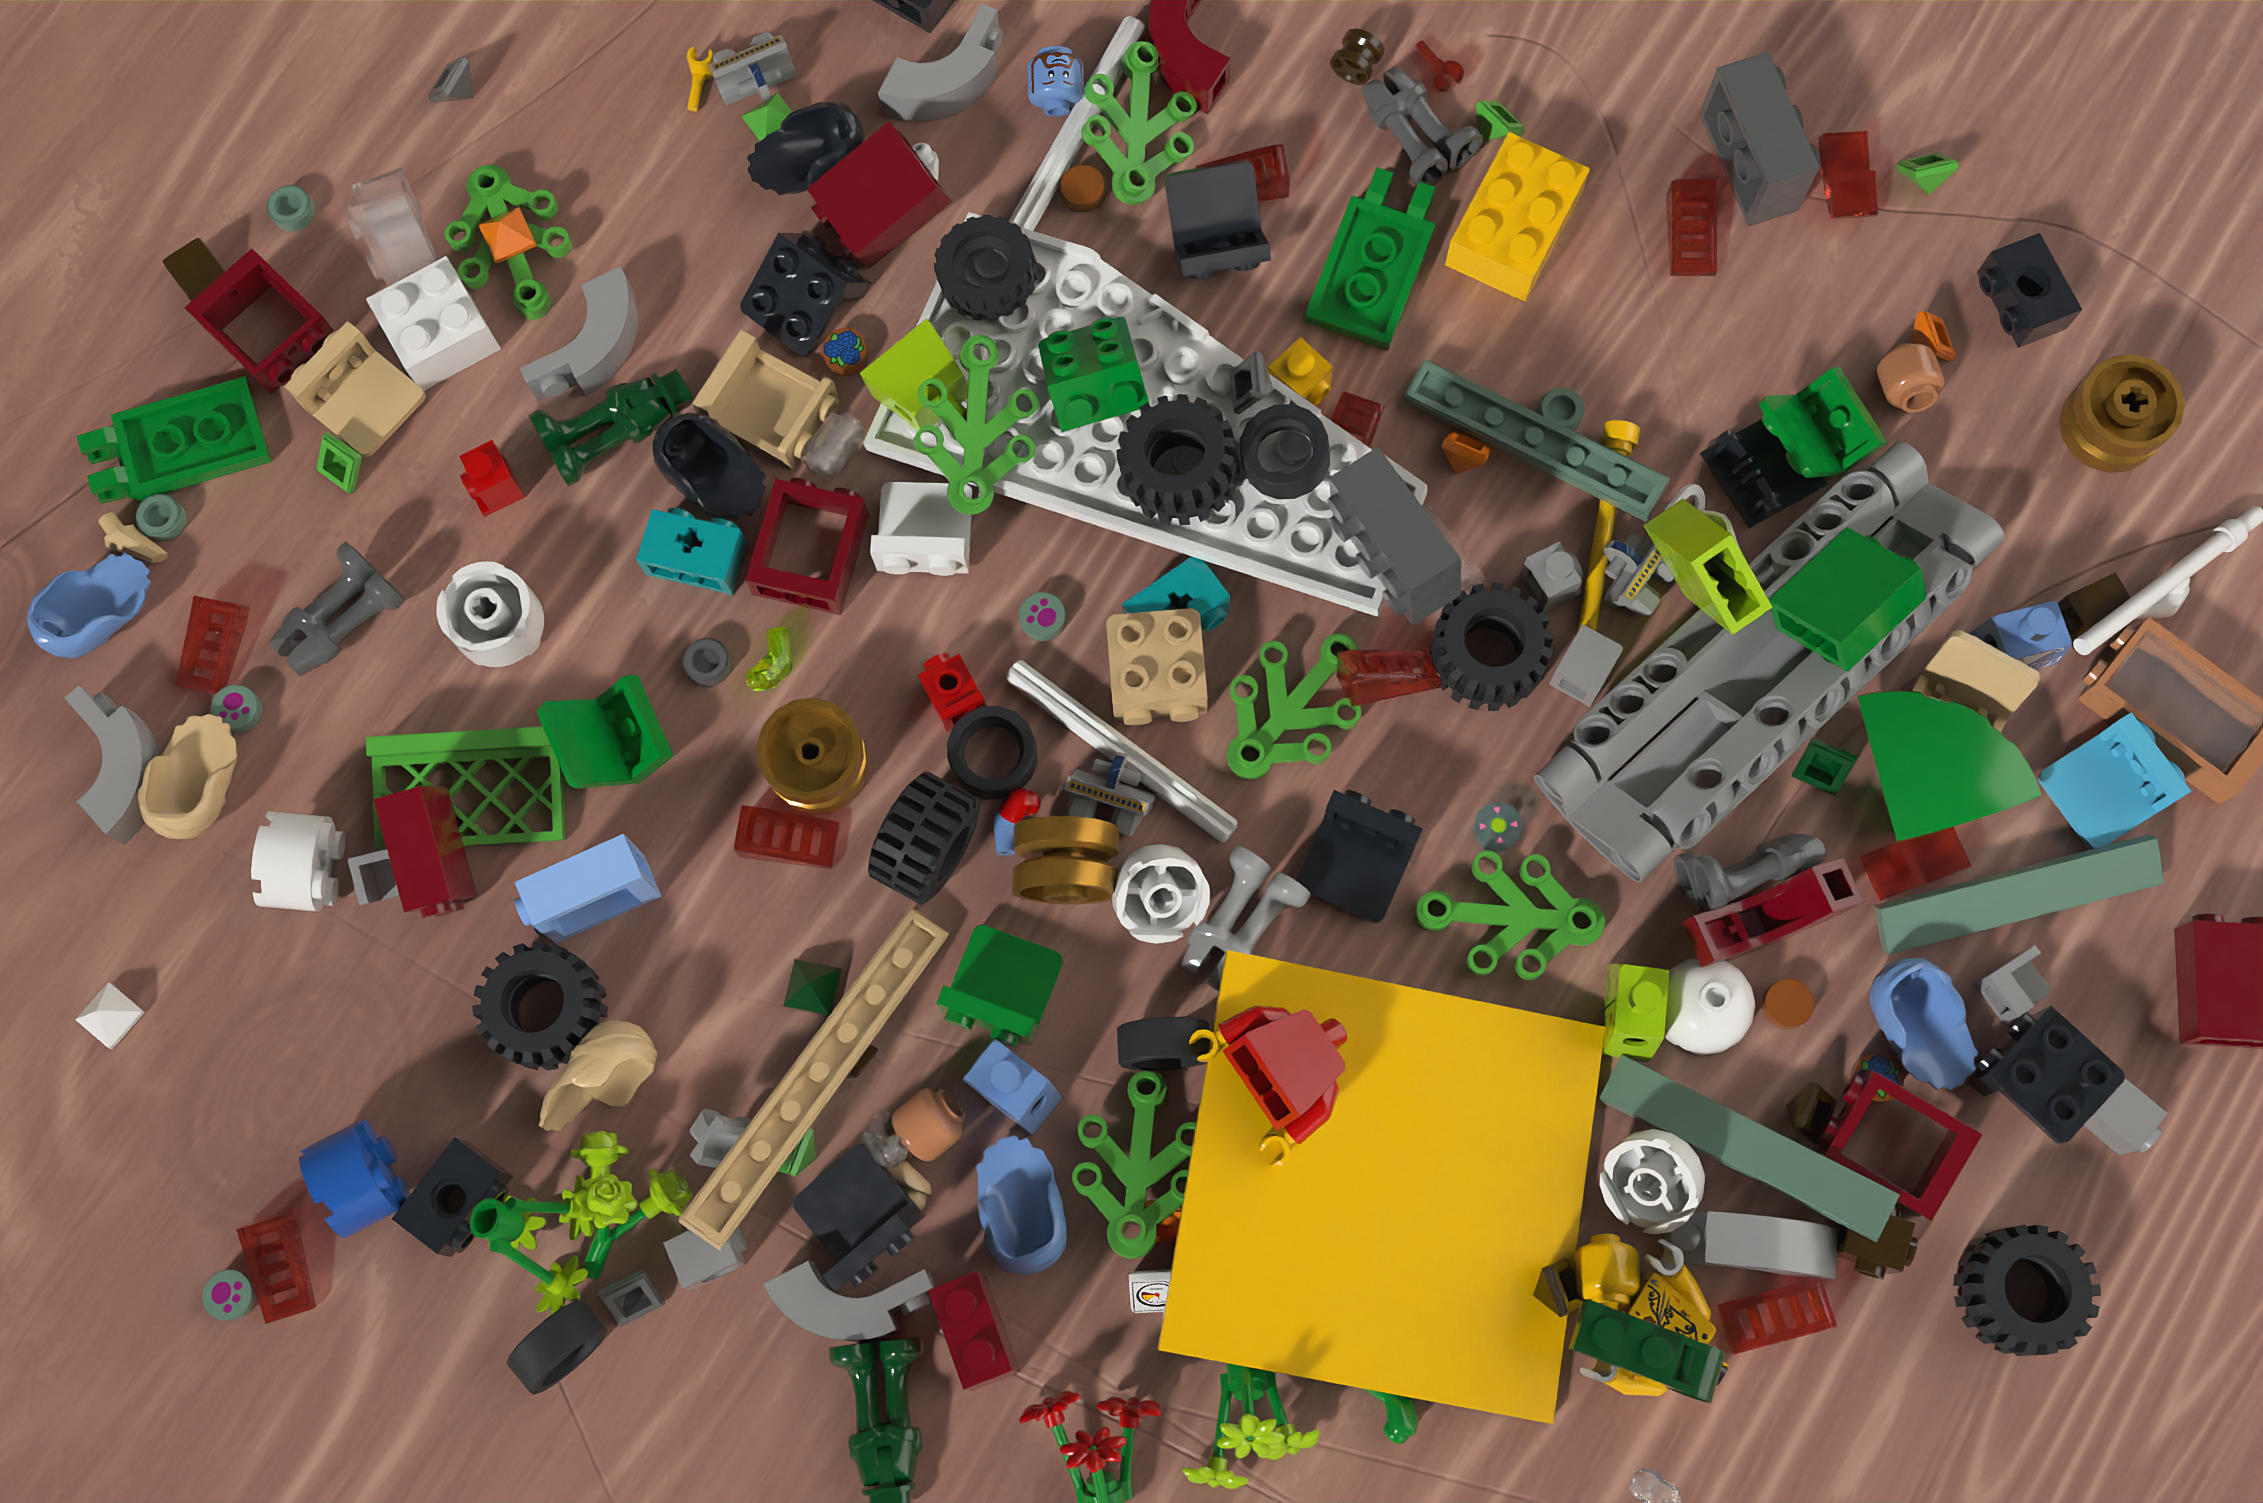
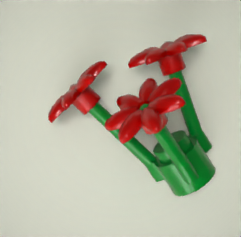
(1100, 1486)

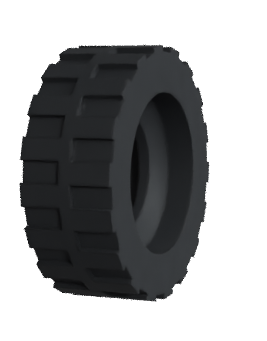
(978, 235)

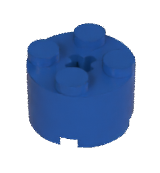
(353, 1178)

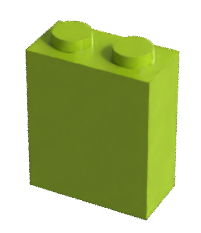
(1708, 566)

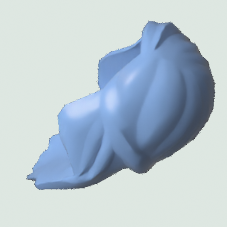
(88, 606)
(1924, 1021)
(1020, 1207)

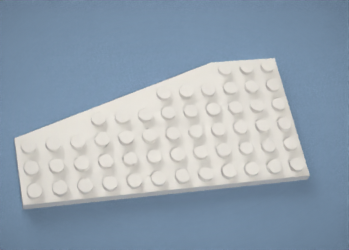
(1079, 468)

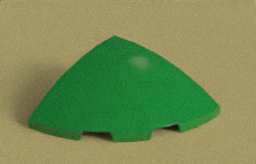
(1941, 762)

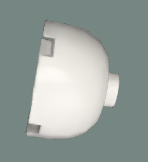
(1160, 893)
(1707, 1006)
(1653, 1181)

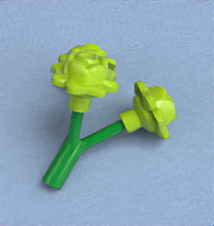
(610, 1200)

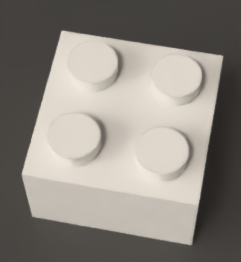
(433, 323)

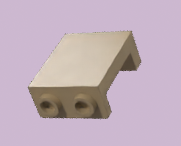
(766, 401)

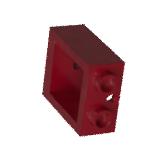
(238, 290)
(797, 588)
(1942, 1168)

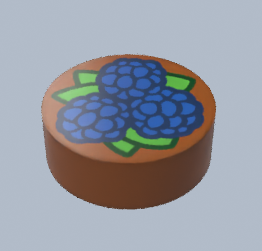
(845, 351)
(1885, 1066)

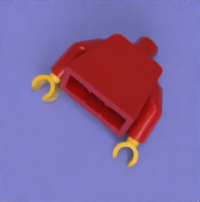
(1285, 1065)

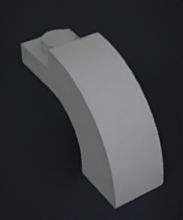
(949, 84)
(598, 348)
(126, 750)
(1758, 1244)
(821, 1310)

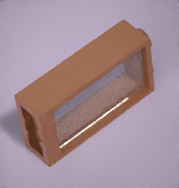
(2191, 706)

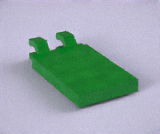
(1373, 264)
(177, 442)

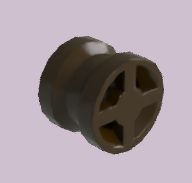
(1357, 56)

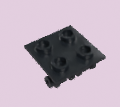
(1756, 473)

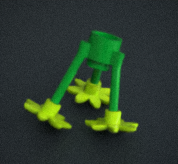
(510, 1224)
(1249, 1385)

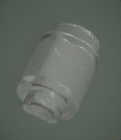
(834, 445)

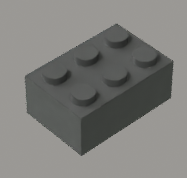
(1759, 138)
(1394, 537)

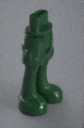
(633, 407)
(881, 1450)

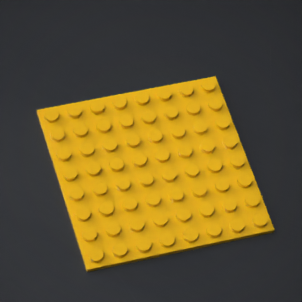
(1412, 1219)

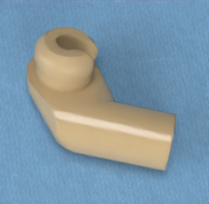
(913, 1183)

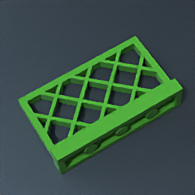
(475, 747)

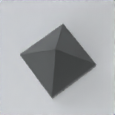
(453, 82)
(1249, 382)
(631, 1297)

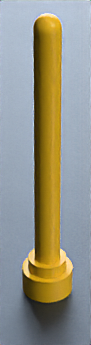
(1622, 438)

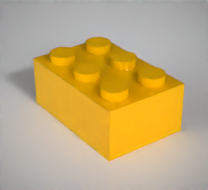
(1516, 216)

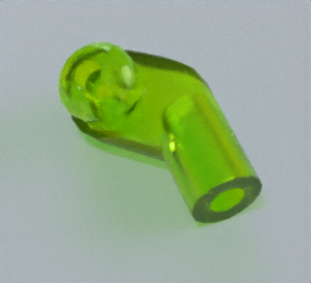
(775, 665)

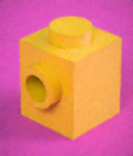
(1303, 371)

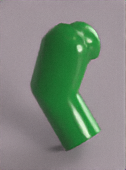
(1400, 1414)

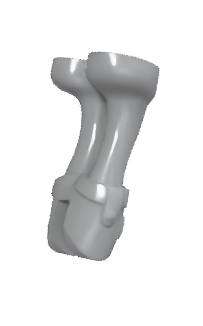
(1249, 875)

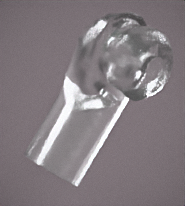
(883, 1149)
(1652, 1487)

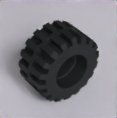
(1171, 426)
(1503, 613)
(923, 837)
(510, 983)
(2066, 1284)

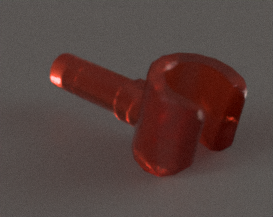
(1439, 67)

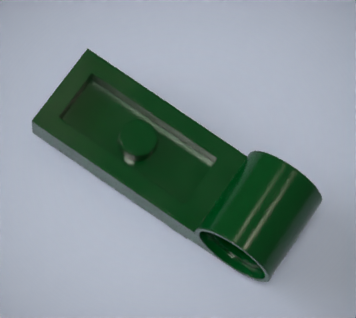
(1647, 1350)

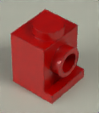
(489, 478)
(953, 703)

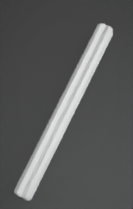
(1069, 138)
(1110, 741)

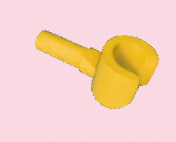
(700, 72)

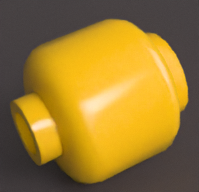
(1607, 1271)

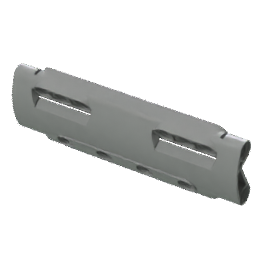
(1753, 688)

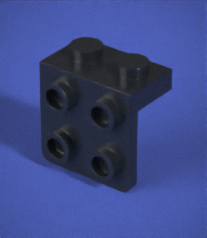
(1216, 219)
(800, 289)
(1359, 855)
(2049, 1073)
(857, 1215)

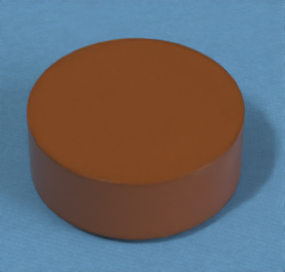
(1082, 188)
(1788, 1004)

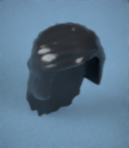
(805, 147)
(708, 466)

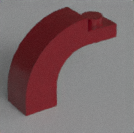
(1182, 58)
(1773, 914)

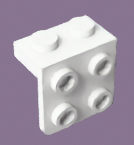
(921, 530)

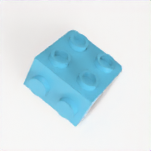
(2113, 782)

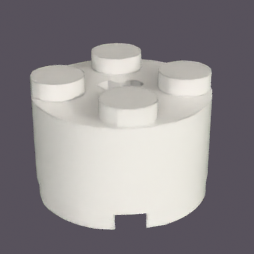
(485, 636)
(297, 861)

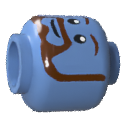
(1055, 80)

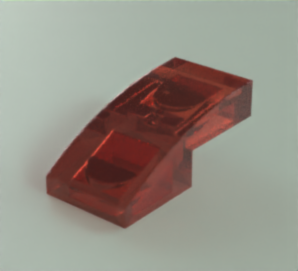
(1847, 175)
(1915, 863)

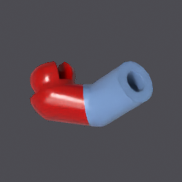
(1010, 812)

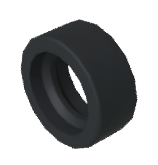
(1277, 419)
(989, 717)
(1161, 1043)
(556, 1347)

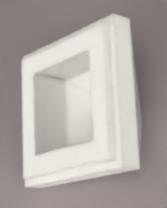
(110, 1016)

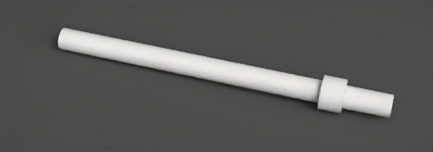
(2223, 539)

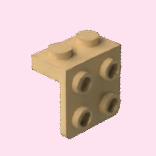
(355, 391)
(1157, 666)
(1977, 677)

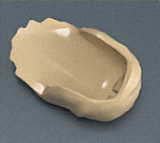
(189, 781)
(602, 1067)

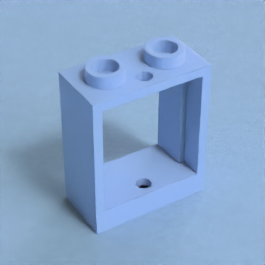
(586, 889)

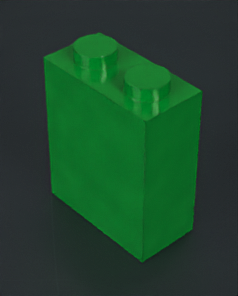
(1848, 598)

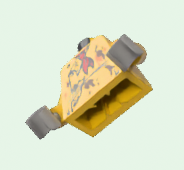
(1668, 1302)

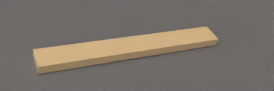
(813, 1080)

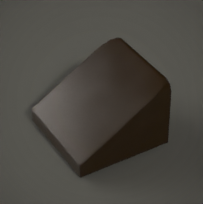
(193, 267)

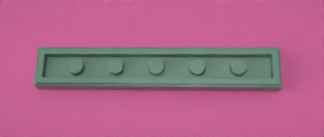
(1536, 440)
(2019, 894)
(1750, 1148)

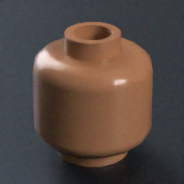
(1910, 377)
(929, 1124)

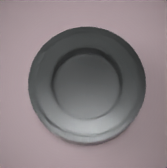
(707, 662)

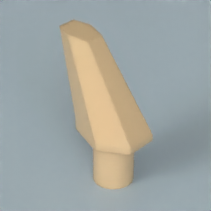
(130, 540)

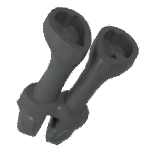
(1407, 99)
(307, 636)
(1712, 887)

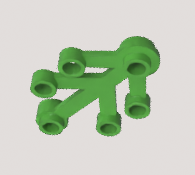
(1135, 128)
(494, 201)
(974, 433)
(1286, 712)
(1518, 916)
(1137, 1173)

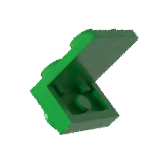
(1092, 373)
(1823, 426)
(606, 737)
(1001, 986)

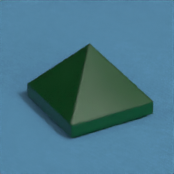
(1824, 766)
(812, 987)

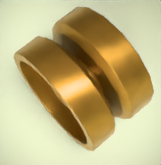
(2121, 413)
(808, 729)
(1065, 860)

